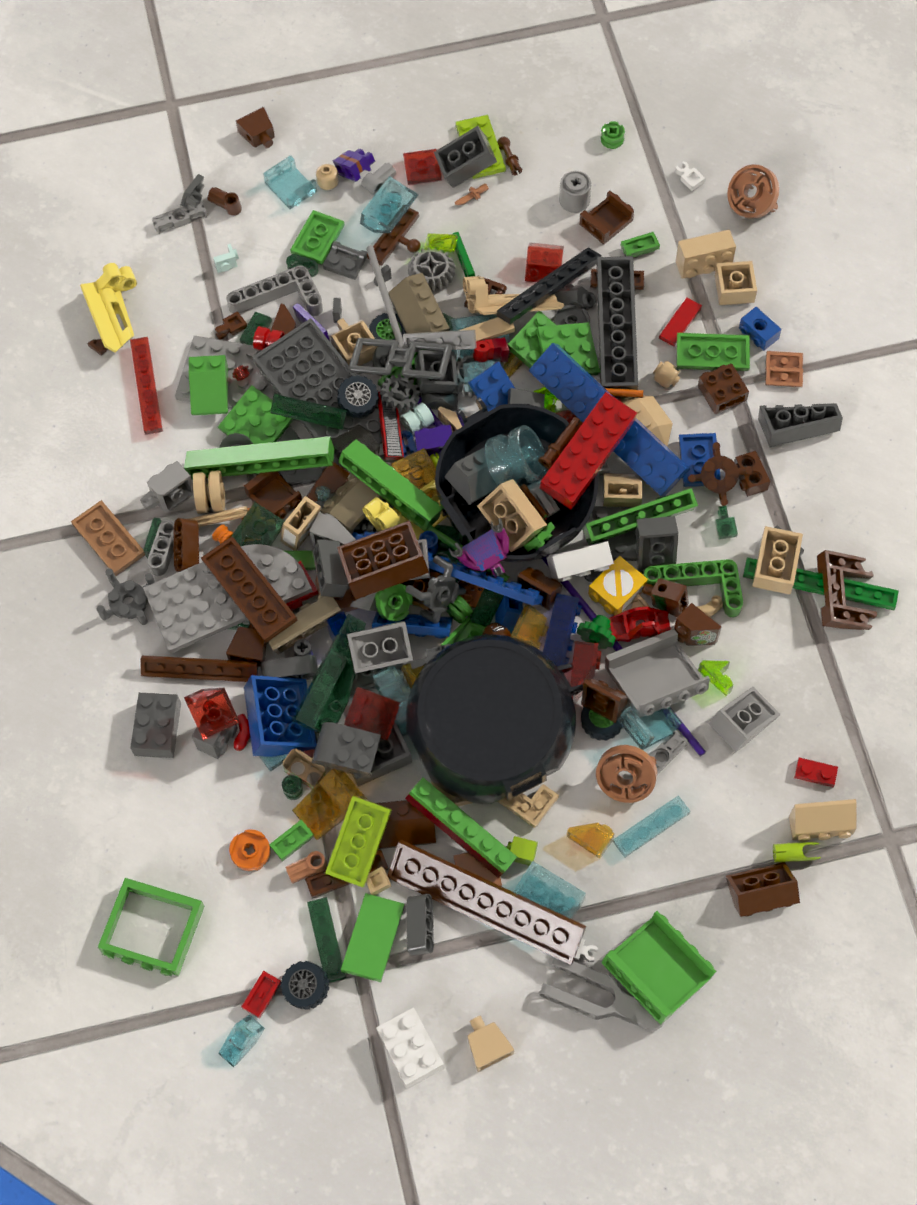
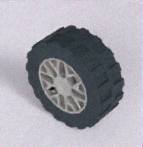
(357, 396)

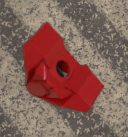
(624, 624)

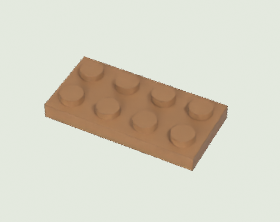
(108, 537)

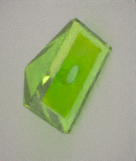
(446, 242)

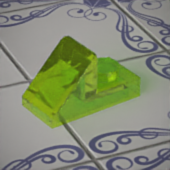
(715, 671)

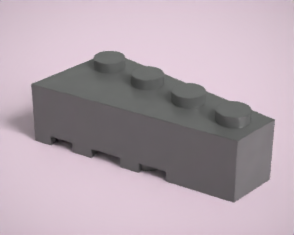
(797, 423)

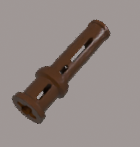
(556, 448)

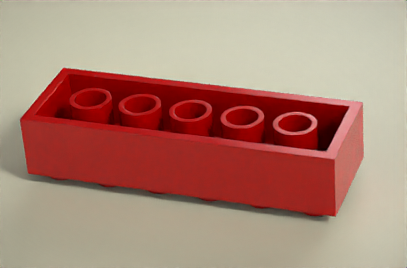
(588, 450)

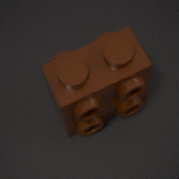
(723, 388)

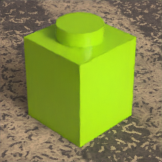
(523, 849)

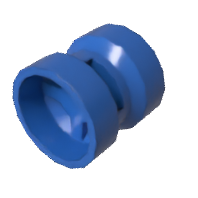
(432, 541)

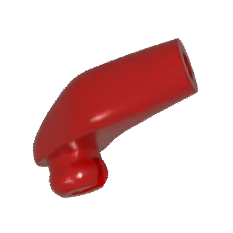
(244, 733)

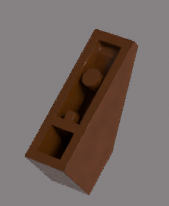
(332, 478)

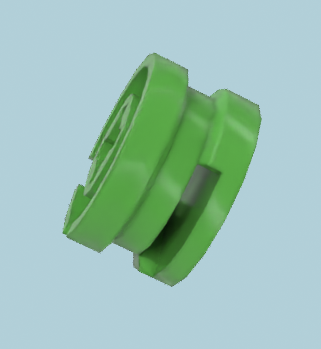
(612, 135)
(459, 610)

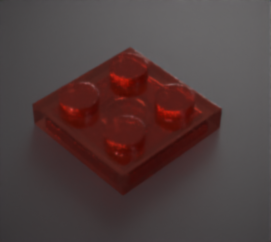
(421, 167)

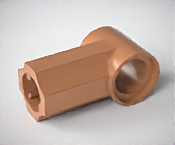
(303, 868)

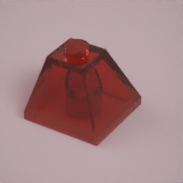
(211, 711)

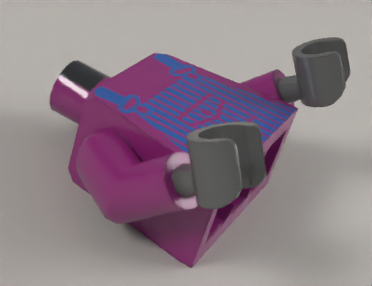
(485, 551)

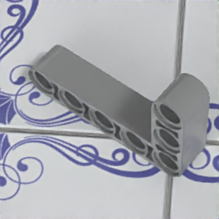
(274, 288)

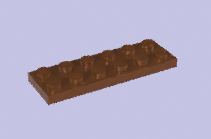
(249, 589)

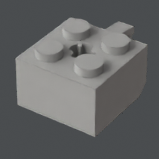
(168, 488)

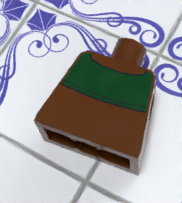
(668, 596)

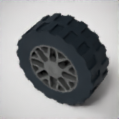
(305, 985)

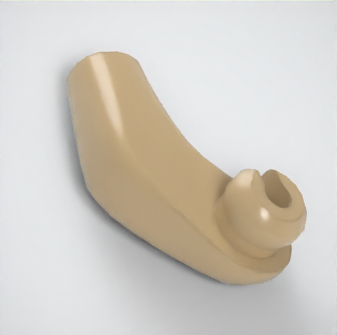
(713, 606)

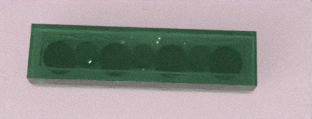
(308, 411)
(326, 938)

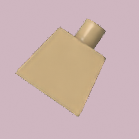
(487, 1044)

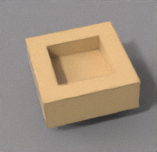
(378, 881)

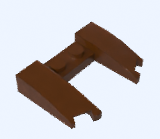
(835, 612)

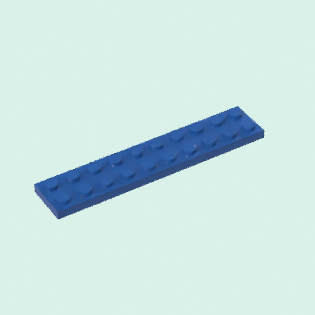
(460, 571)

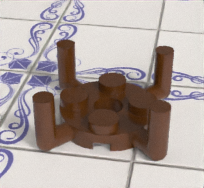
(728, 466)

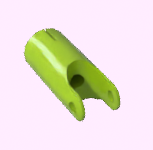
(791, 852)

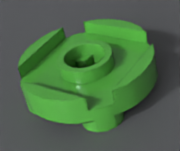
(384, 602)

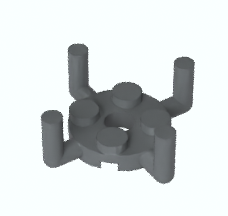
(122, 591)
(440, 592)

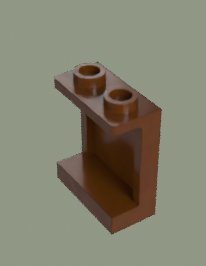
(607, 218)
(273, 493)

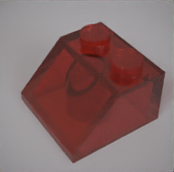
(372, 712)

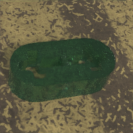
(302, 261)

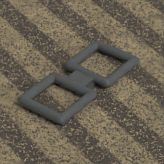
(401, 358)

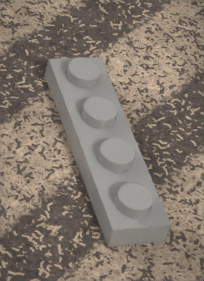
(457, 339)

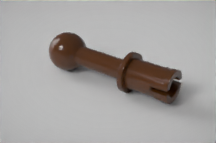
(511, 160)

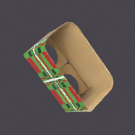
(298, 756)

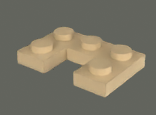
(532, 809)

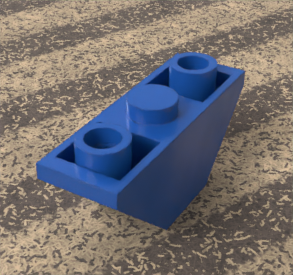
(509, 612)

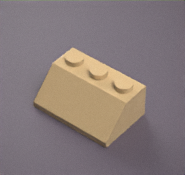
(823, 820)

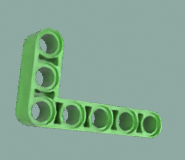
(701, 578)

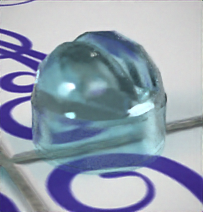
(322, 492)

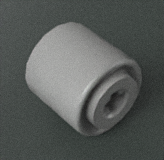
(575, 191)

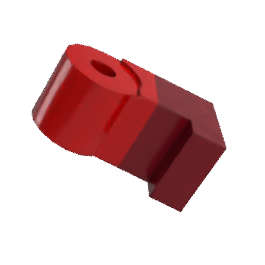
(491, 349)

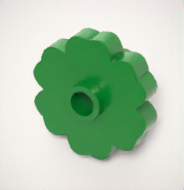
(597, 632)

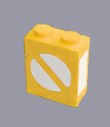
(617, 586)

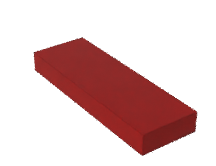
(680, 321)

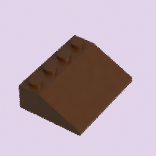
(382, 560)

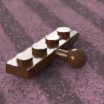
(388, 241)

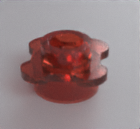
(241, 372)

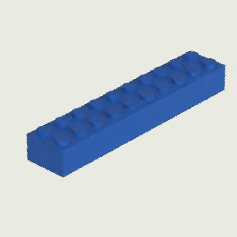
(581, 393)

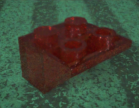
(542, 260)

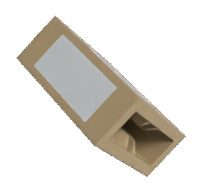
(299, 523)

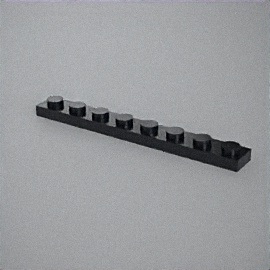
(548, 286)

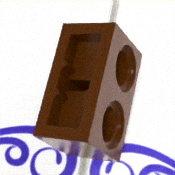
(758, 474)

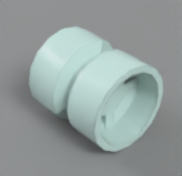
(417, 419)

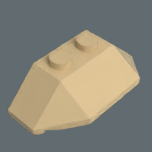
(651, 416)

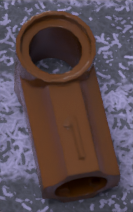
(228, 201)

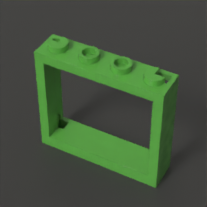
(148, 963)

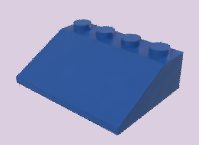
(270, 711)

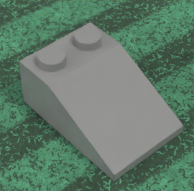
(329, 528)
(380, 647)
(743, 718)

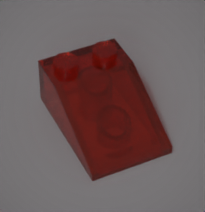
(585, 662)

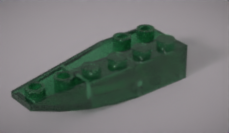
(332, 683)

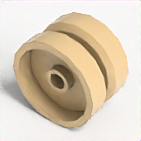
(207, 492)

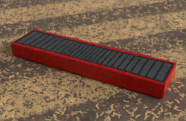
(390, 431)

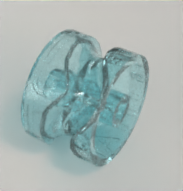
(515, 456)

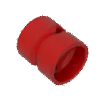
(264, 337)

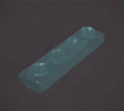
(651, 826)

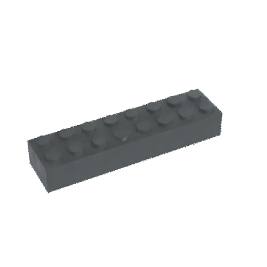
(617, 323)

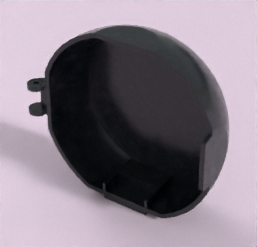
(471, 437)
(491, 717)

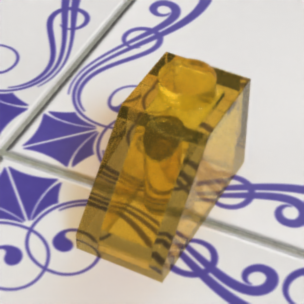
(592, 837)

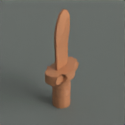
(474, 193)

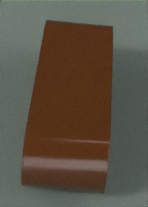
(185, 544)

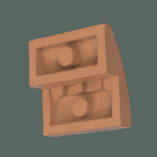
(784, 369)

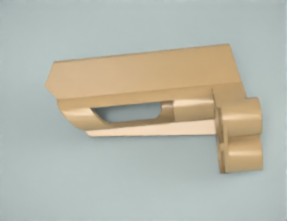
(480, 302)

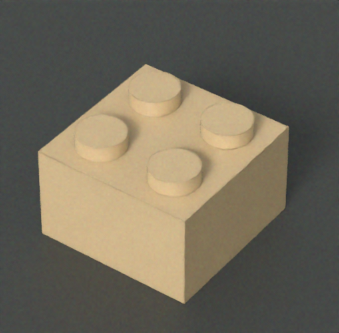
(735, 283)

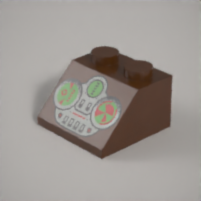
(696, 627)

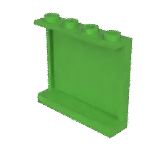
(659, 967)

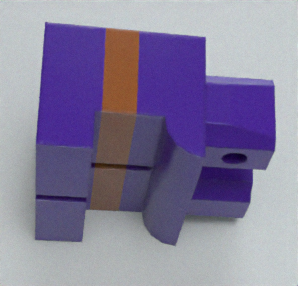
(352, 163)

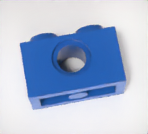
(768, 332)

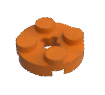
(244, 840)

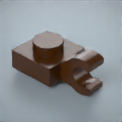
(232, 324)

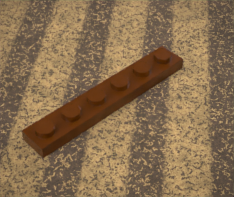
(198, 668)

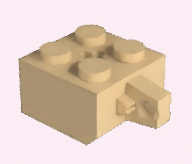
(345, 341)

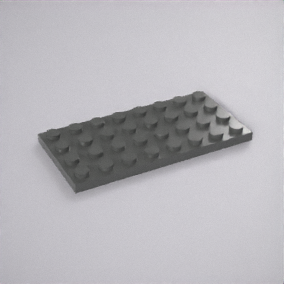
(311, 370)

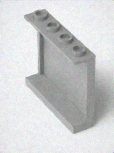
(655, 673)

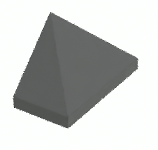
(434, 401)

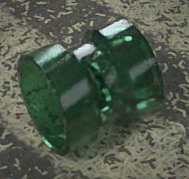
(293, 791)

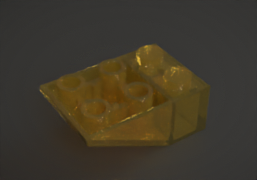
(327, 802)

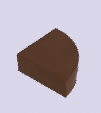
(97, 346)

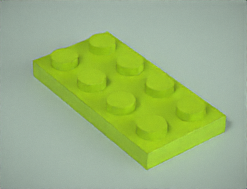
(485, 125)
(358, 841)

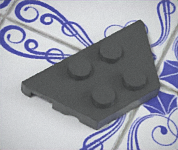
(298, 476)

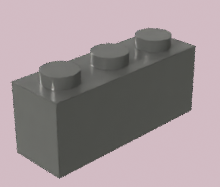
(329, 569)

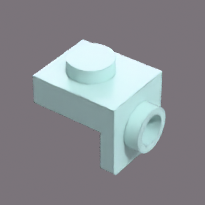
(226, 261)

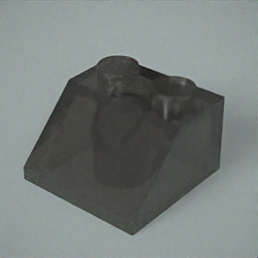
(359, 433)

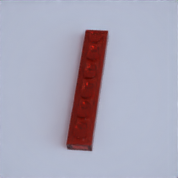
(146, 385)

